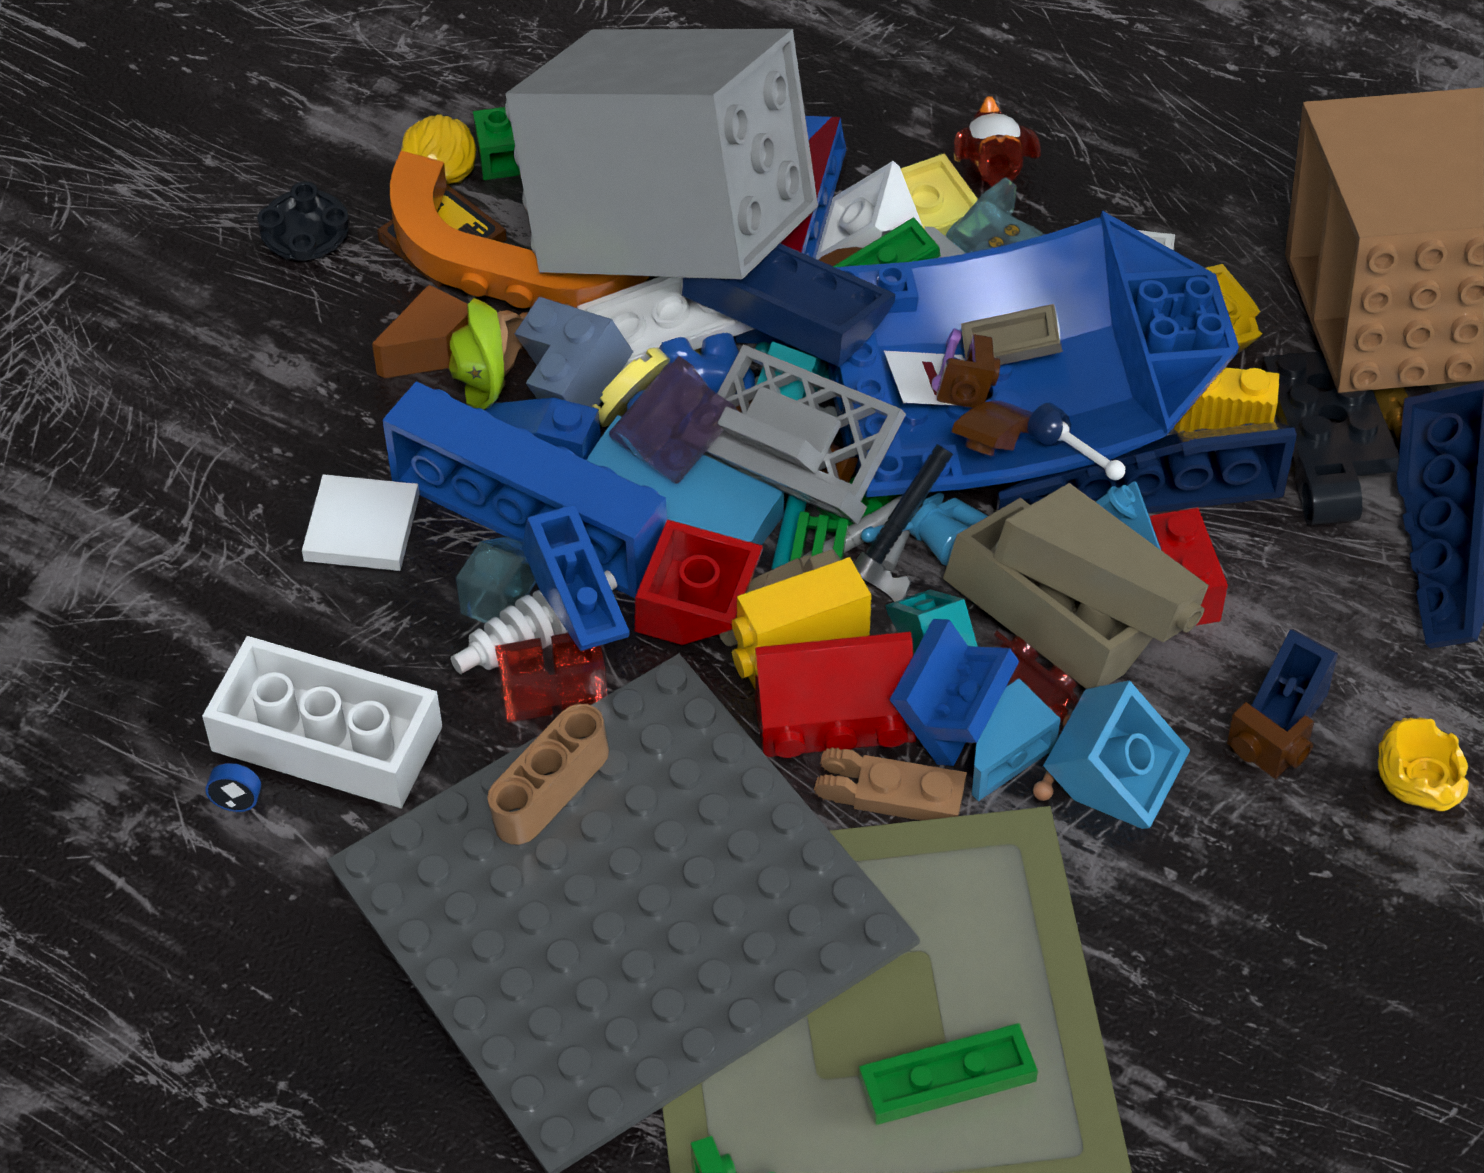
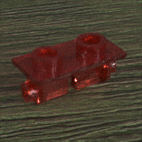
(1051, 686)

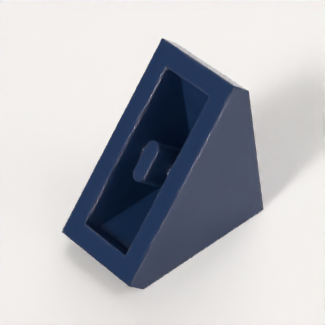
(1296, 680)

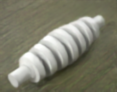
(527, 620)

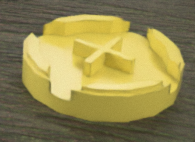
(627, 383)

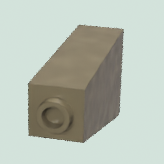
(1101, 563)

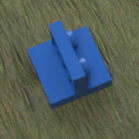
(951, 690)

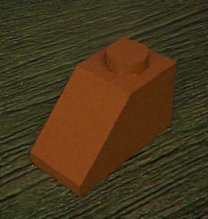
(420, 335)

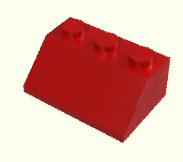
(831, 694)

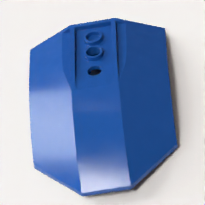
(1135, 333)

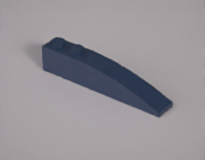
(1185, 469)
(1444, 508)

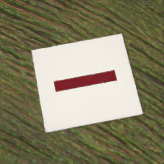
(914, 375)

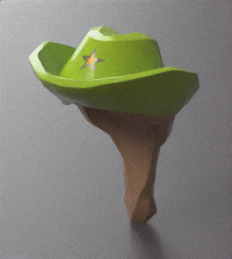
(484, 352)

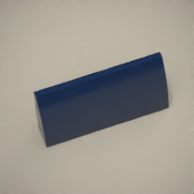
(799, 303)

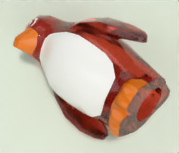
(995, 144)

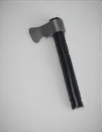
(870, 563)

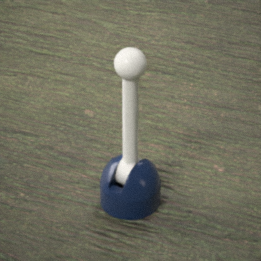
(1053, 426)

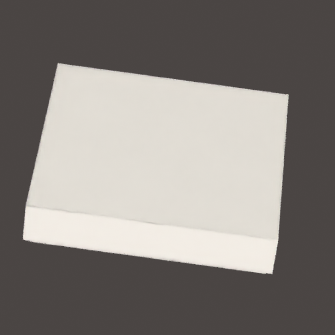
(361, 522)

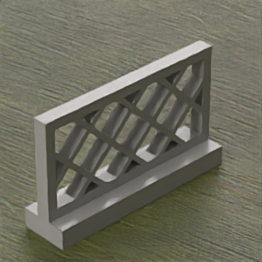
(820, 488)

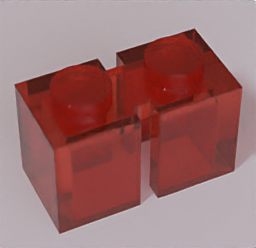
(529, 689)

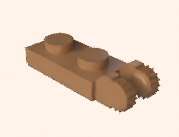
(890, 786)

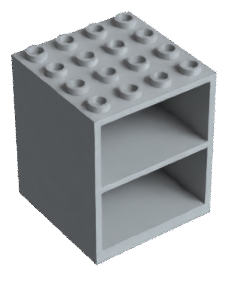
(663, 152)

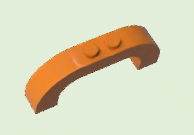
(476, 262)

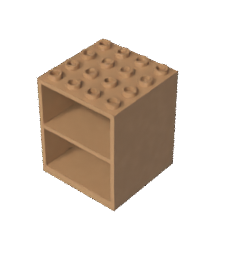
(1392, 236)

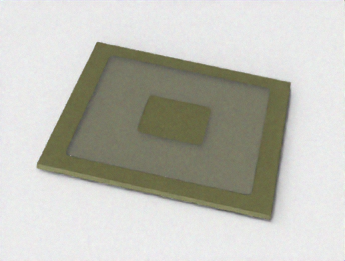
(990, 955)

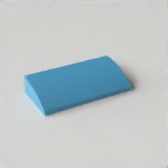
(707, 496)

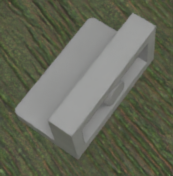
(783, 428)

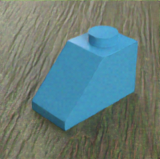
(1013, 739)

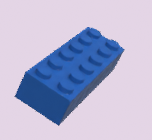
(508, 474)

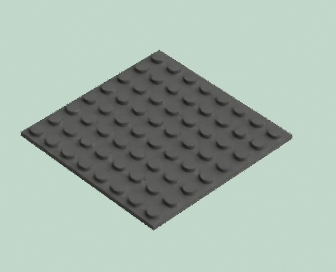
(638, 934)

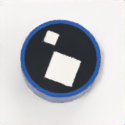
(233, 787)

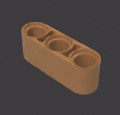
(541, 795)

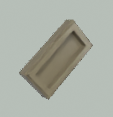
(1018, 334)

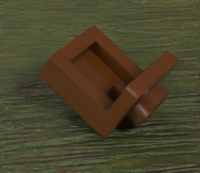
(969, 380)
(1266, 743)

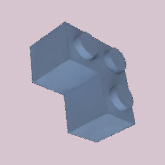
(573, 352)

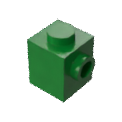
(495, 143)

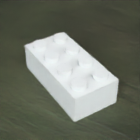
(323, 721)

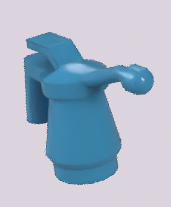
(936, 524)

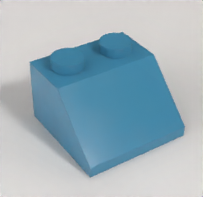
(1117, 754)

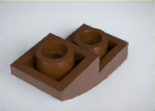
(992, 426)

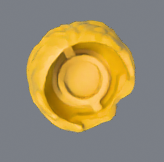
(443, 140)
(1423, 764)

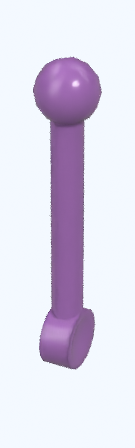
(951, 343)

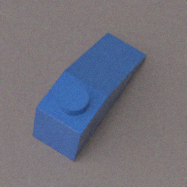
(554, 421)
(572, 577)

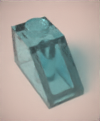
(493, 578)

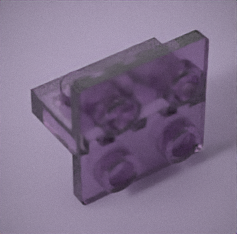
(672, 421)

